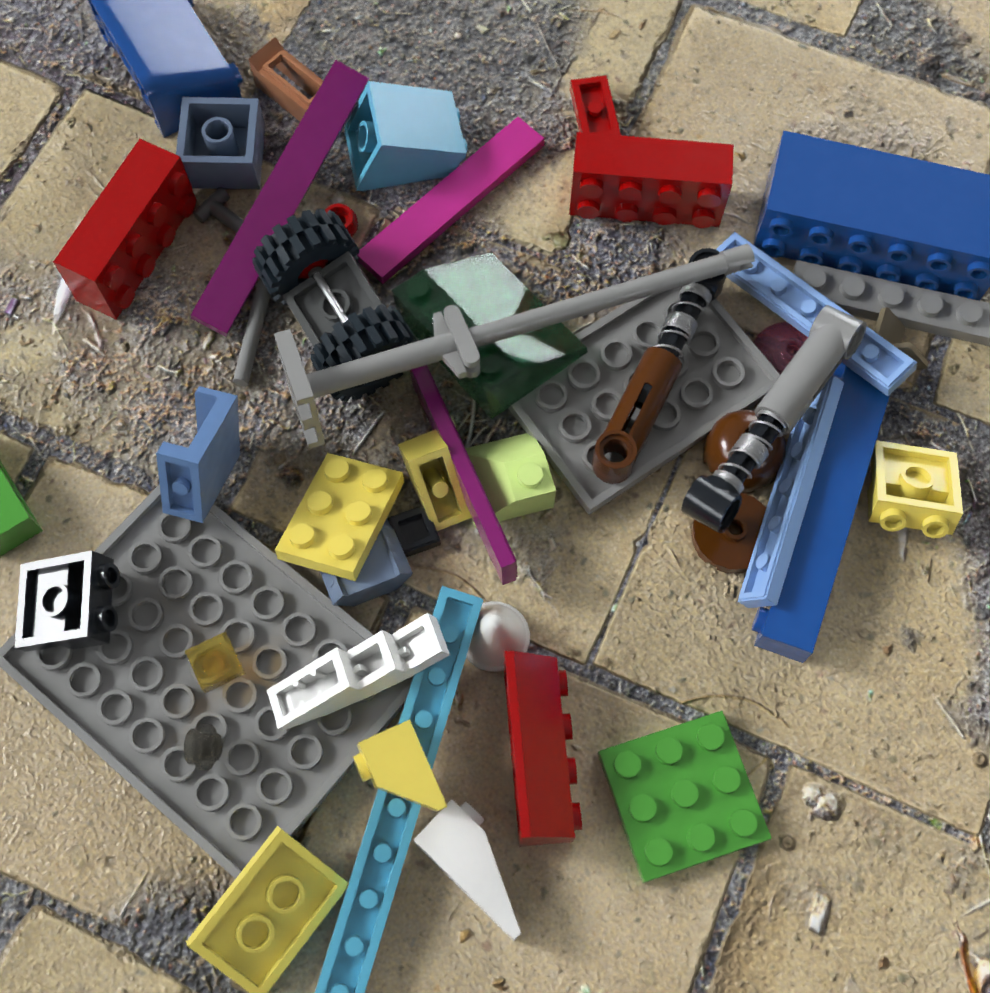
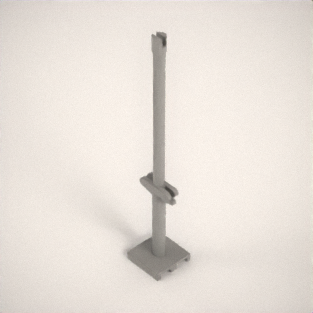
(458, 344)

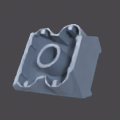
(381, 573)

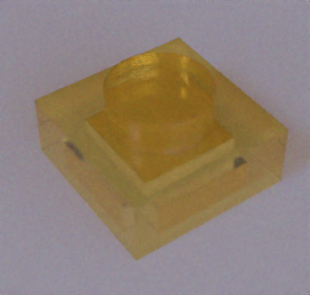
(215, 662)

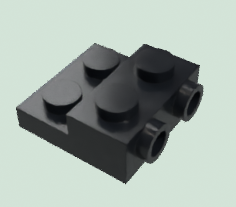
(66, 602)

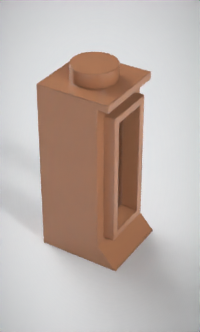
(278, 88)

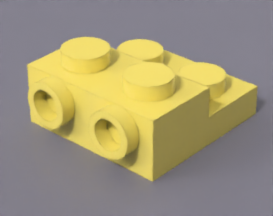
(914, 489)

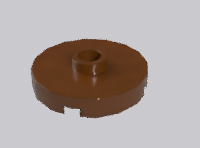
(729, 551)

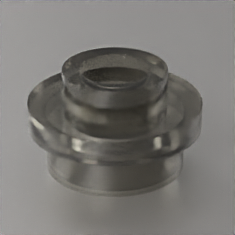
(203, 746)

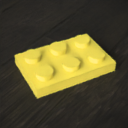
(340, 516)
(267, 913)

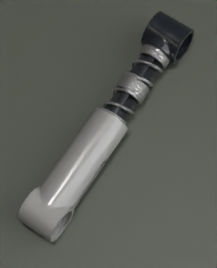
(831, 339)

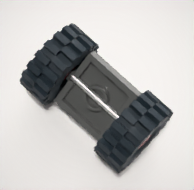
(317, 274)

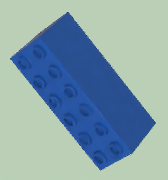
(877, 215)

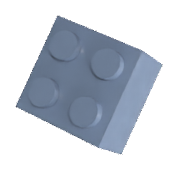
(221, 142)

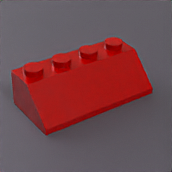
(539, 749)

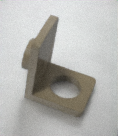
(893, 330)

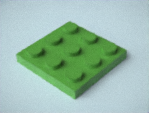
(683, 796)

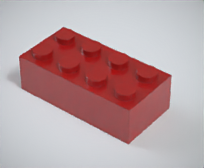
(650, 179)
(127, 229)

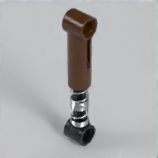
(654, 378)

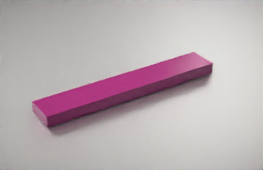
(450, 200)

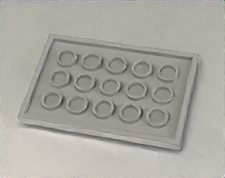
(572, 409)

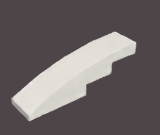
(354, 675)

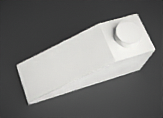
(465, 856)

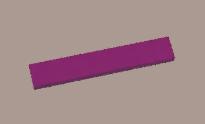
(471, 487)

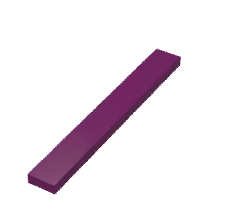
(280, 196)

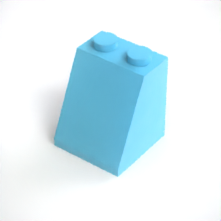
(403, 135)

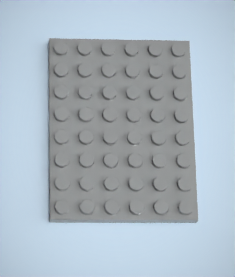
(142, 696)

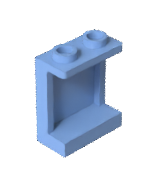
(195, 475)

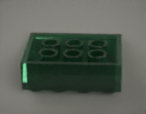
(485, 293)

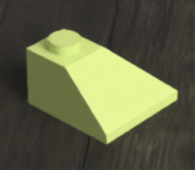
(514, 476)

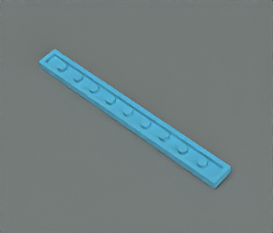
(392, 817)

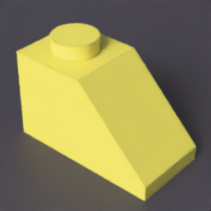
(435, 479)
(399, 766)

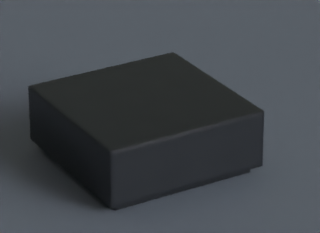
(414, 531)

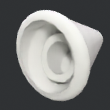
(496, 631)

